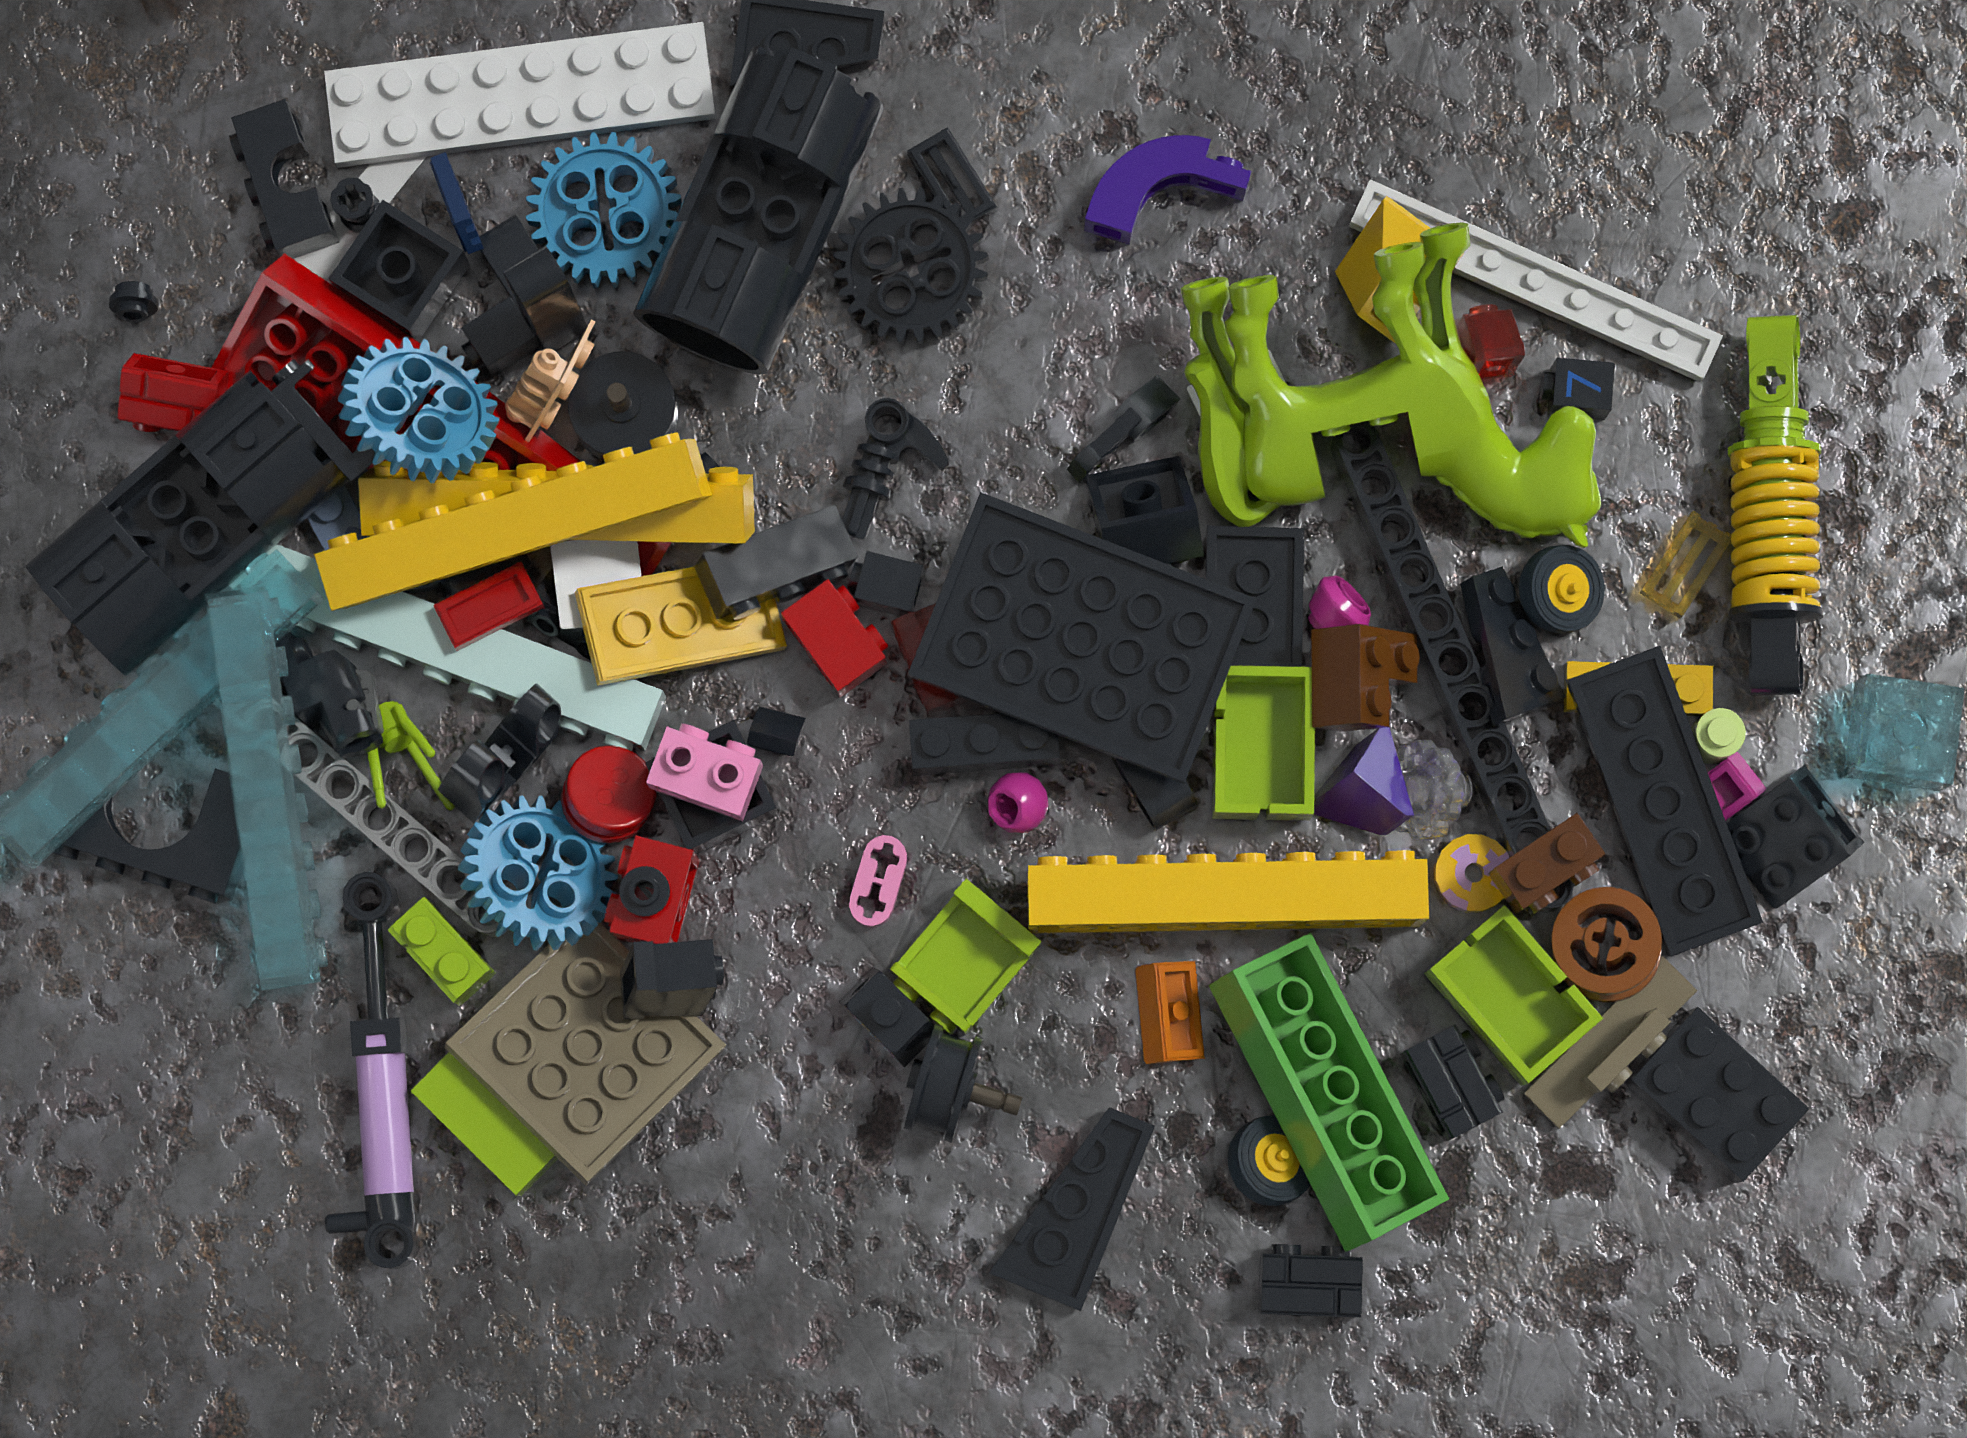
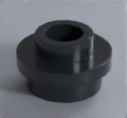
(133, 301)
(652, 905)

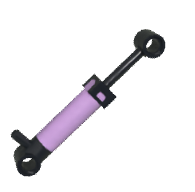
(382, 1096)

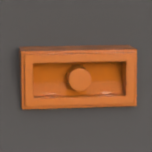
(1169, 1012)

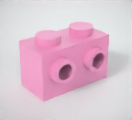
(705, 771)

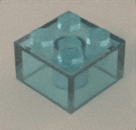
(1904, 732)

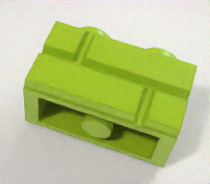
(441, 951)

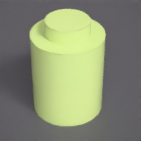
(1718, 734)

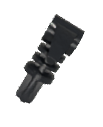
(877, 455)

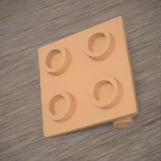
(543, 382)

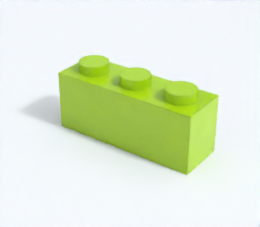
(484, 1125)

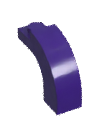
(1155, 167)

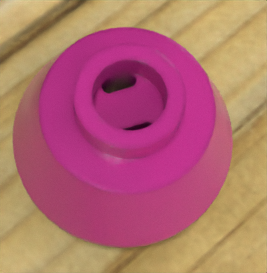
(1337, 604)

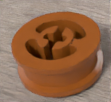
(1644, 953)

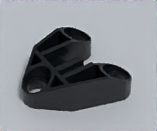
(514, 746)

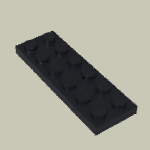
(1664, 801)

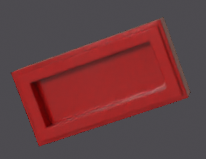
(488, 606)

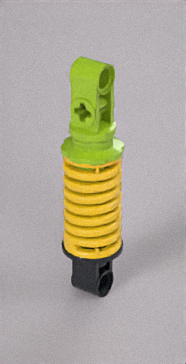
(1774, 511)

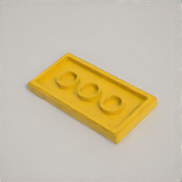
(667, 626)

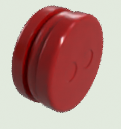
(607, 794)

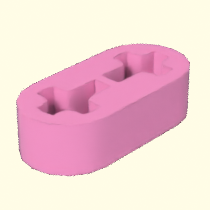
(889, 885)

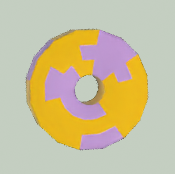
(1451, 878)

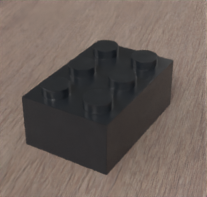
(1716, 1095)

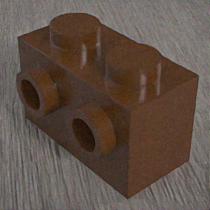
(1546, 863)

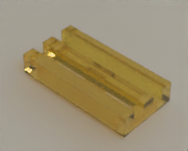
(1708, 530)

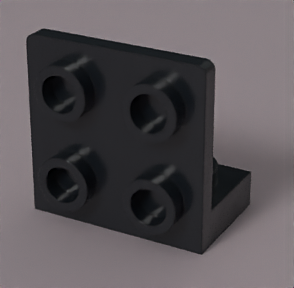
(1792, 837)

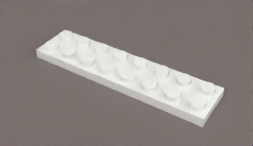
(519, 94)

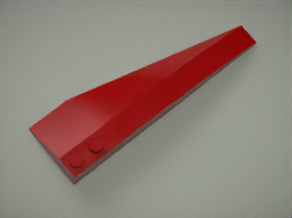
(307, 318)

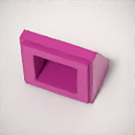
(1735, 784)

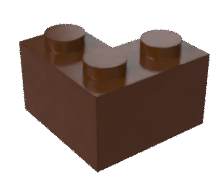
(1354, 674)

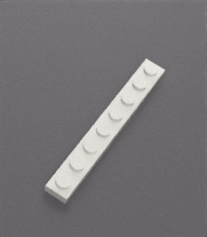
(1564, 292)

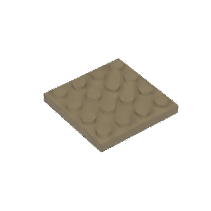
(570, 1061)

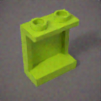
(964, 959)

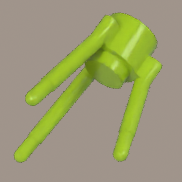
(398, 735)

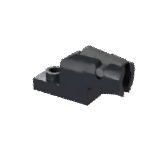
(334, 696)

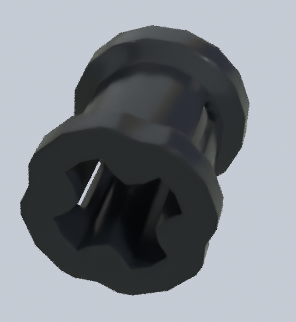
(344, 198)

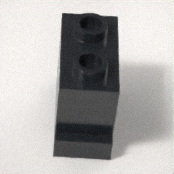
(670, 978)

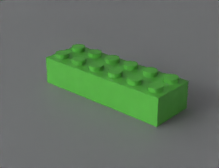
(1328, 1092)

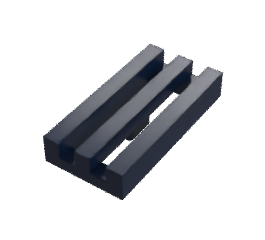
(455, 203)

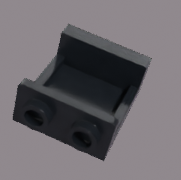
(349, 463)

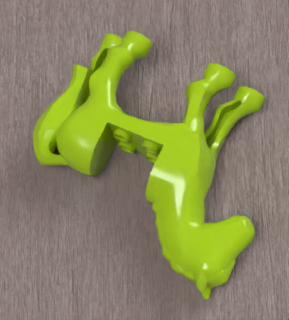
(1262, 429)

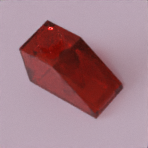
(1491, 341)

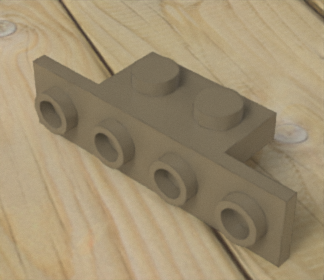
(1604, 1052)

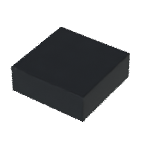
(776, 731)

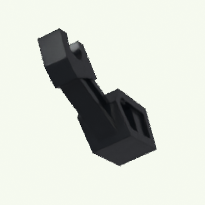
(1134, 418)

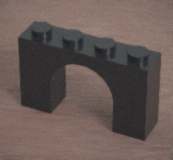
(203, 859)

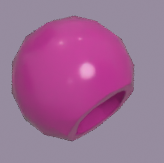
(1017, 802)

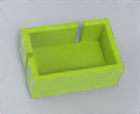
(1264, 744)
(1510, 997)

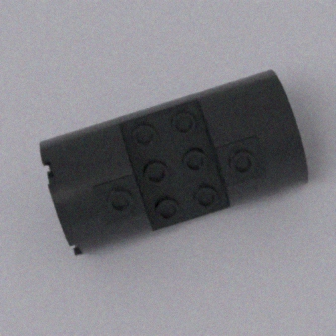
(759, 209)
(186, 523)

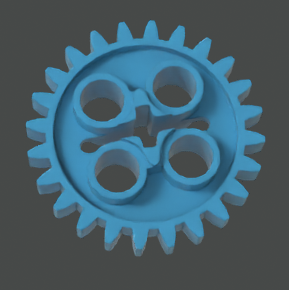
(563, 216)
(393, 384)
(496, 856)

